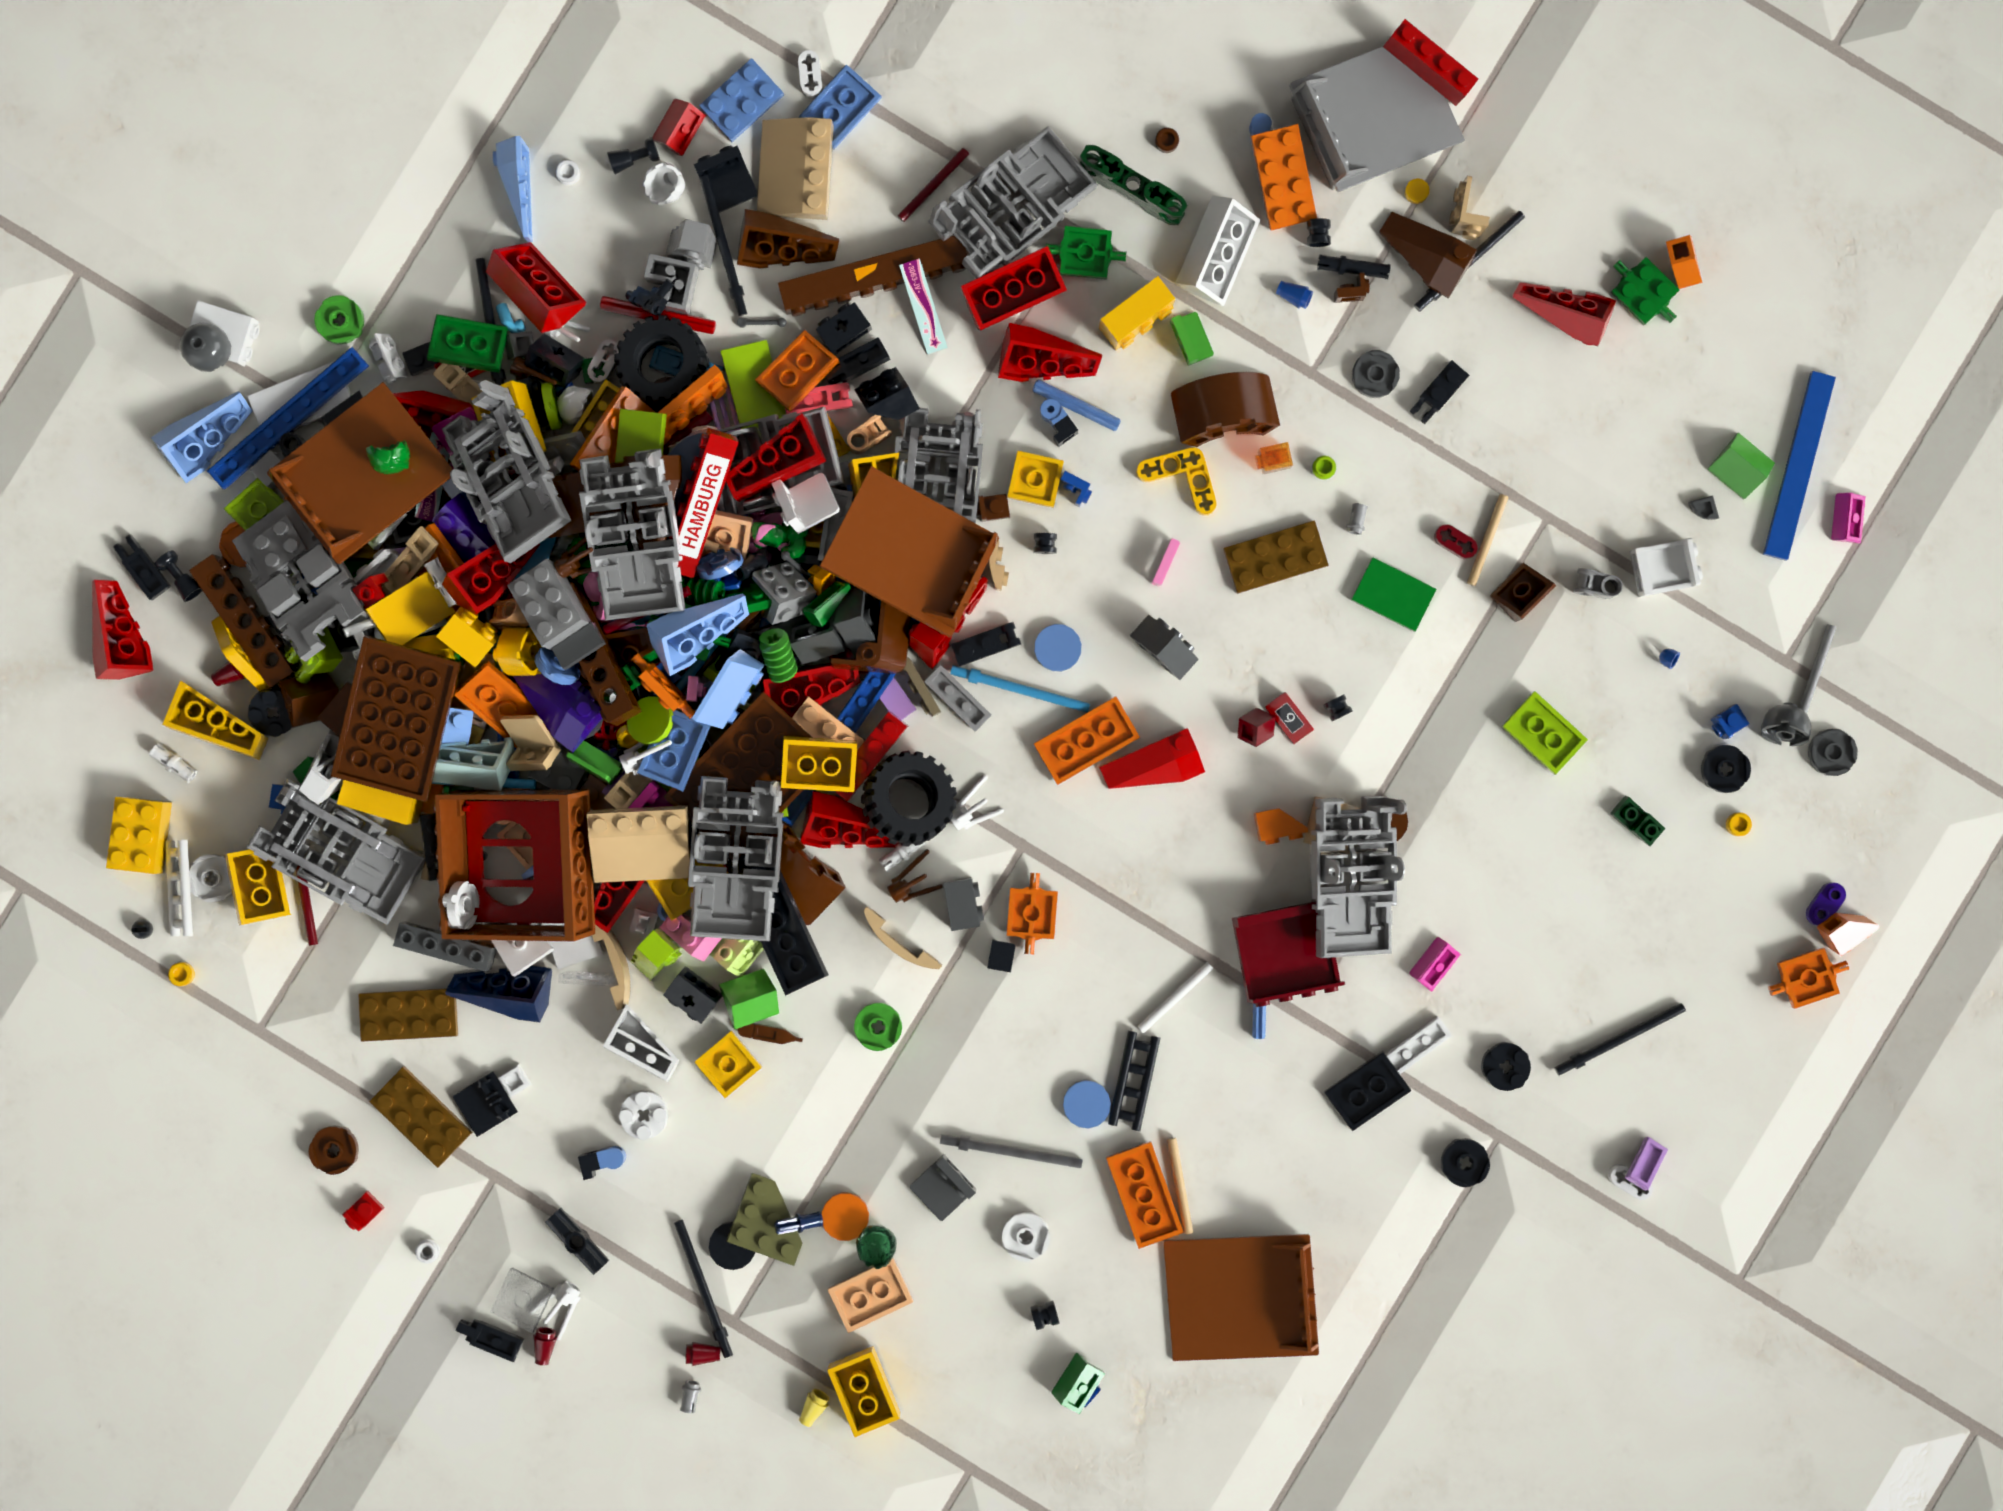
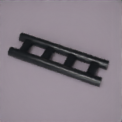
(1121, 1088)

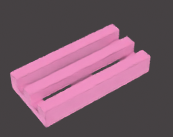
(1166, 562)

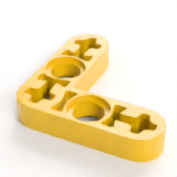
(1190, 471)
(234, 653)

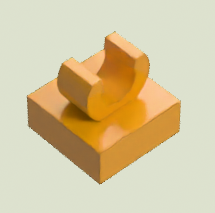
(820, 579)

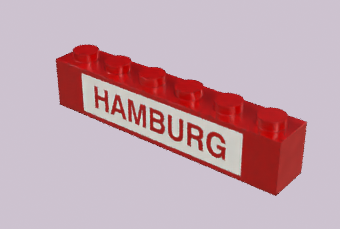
(703, 495)

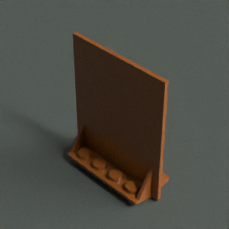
(338, 488)
(910, 552)
(1241, 1297)

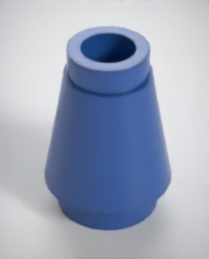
(1295, 294)

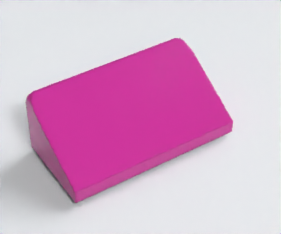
(1848, 517)
(1434, 963)

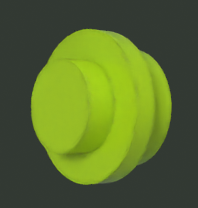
(1324, 467)

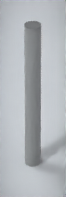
(1817, 667)

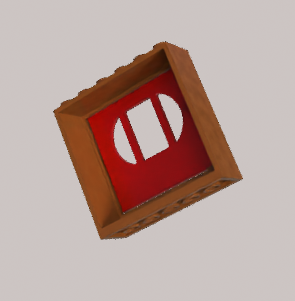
(560, 862)

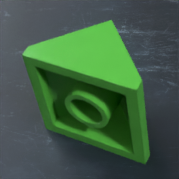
(1741, 466)
(750, 998)

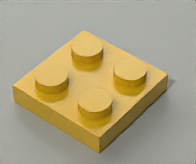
(1035, 479)
(728, 1064)

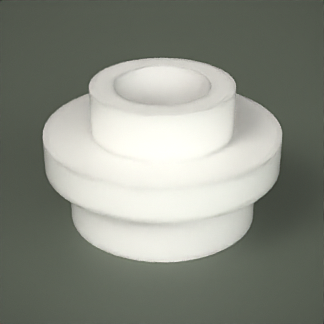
(422, 1256)

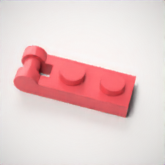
(822, 397)

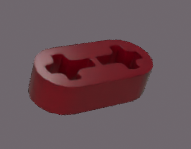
(1452, 546)

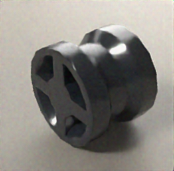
(1045, 543)
(1337, 707)

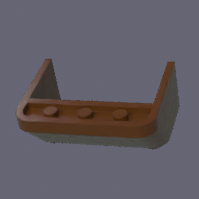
(891, 649)

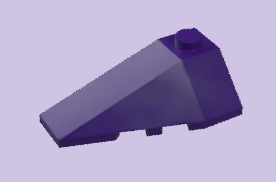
(563, 710)

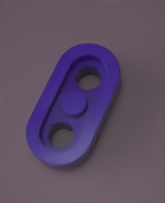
(1824, 902)

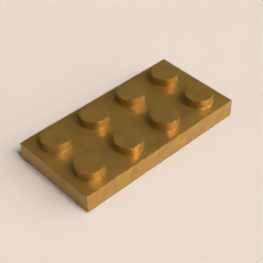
(1276, 557)
(407, 1015)
(420, 1116)

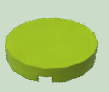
(550, 404)
(652, 723)

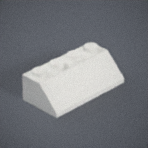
(1218, 250)

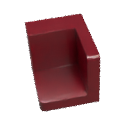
(1256, 727)

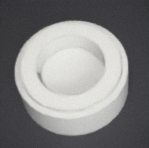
(567, 172)

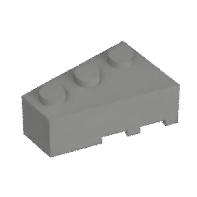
(692, 243)

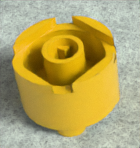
(517, 651)

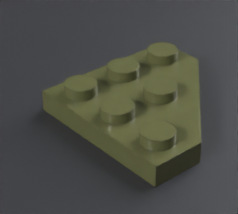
(755, 1221)

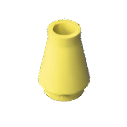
(814, 1405)

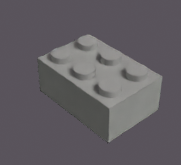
(549, 604)

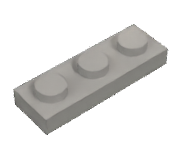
(832, 524)
(957, 698)

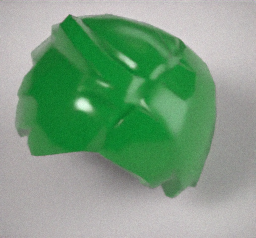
(389, 459)

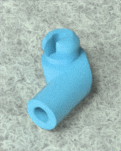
(506, 319)

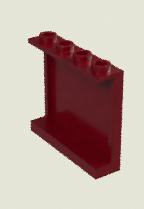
(1280, 955)

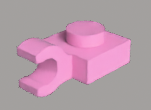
(695, 689)

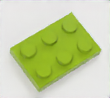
(1544, 733)

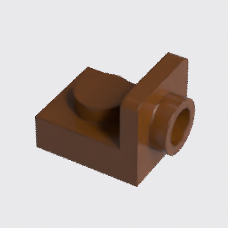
(1349, 293)
(993, 507)

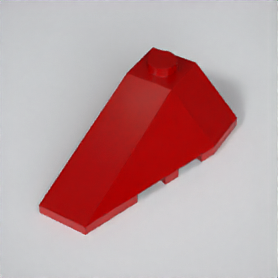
(1576, 315)
(1037, 354)
(483, 579)
(116, 640)
(931, 644)
(816, 681)
(1161, 762)
(838, 822)

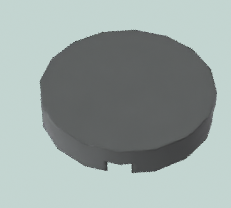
(1375, 374)
(1832, 752)

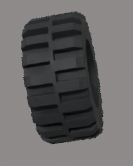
(646, 337)
(929, 777)

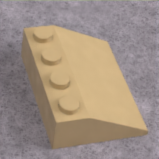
(795, 167)
(639, 843)

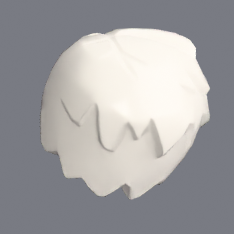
(663, 183)
(573, 403)

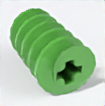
(778, 655)

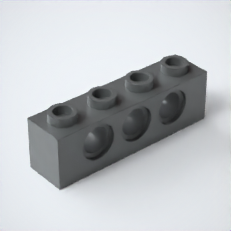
(430, 943)

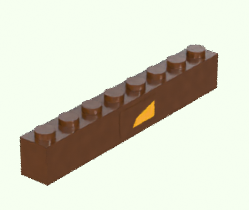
(869, 275)

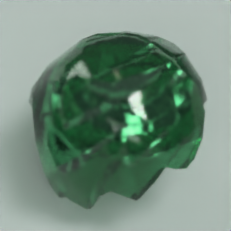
(876, 1246)

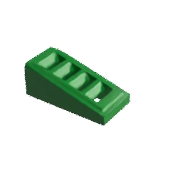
(825, 604)

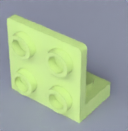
(736, 954)

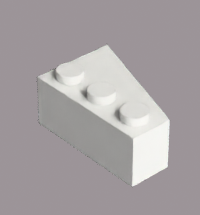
(318, 783)

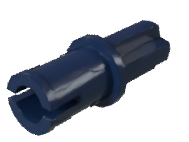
(799, 1223)

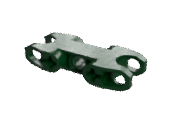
(1114, 175)

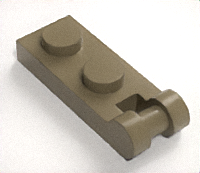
(917, 685)

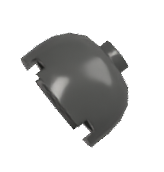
(205, 347)
(1786, 724)

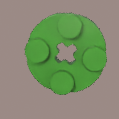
(327, 313)
(885, 1038)

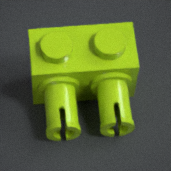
(322, 662)

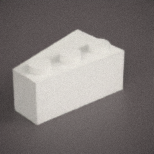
(639, 1045)

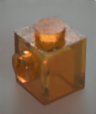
(1274, 458)

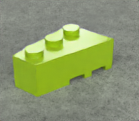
(655, 953)

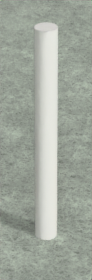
(1175, 997)

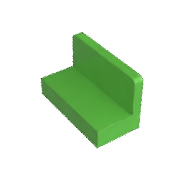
(1191, 338)
(595, 762)

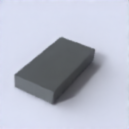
(578, 646)

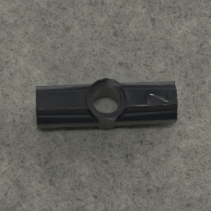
(588, 1253)

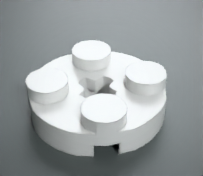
(200, 871)
(461, 905)
(630, 1117)
(1032, 1248)

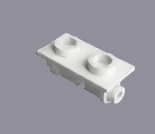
(384, 348)

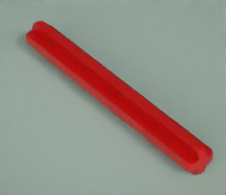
(626, 308)

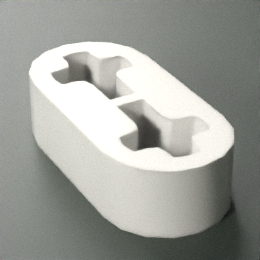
(805, 74)
(598, 359)
(1627, 1186)

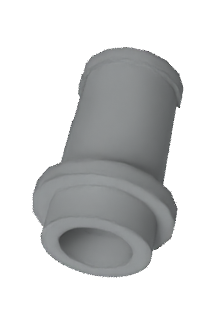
(1357, 519)
(690, 1396)

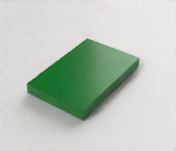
(467, 343)
(1393, 594)

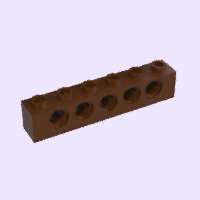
(205, 575)
(625, 704)

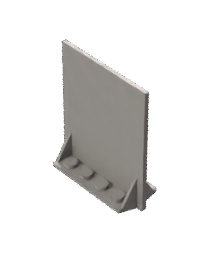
(1371, 117)

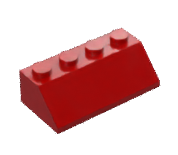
(534, 286)
(1013, 288)

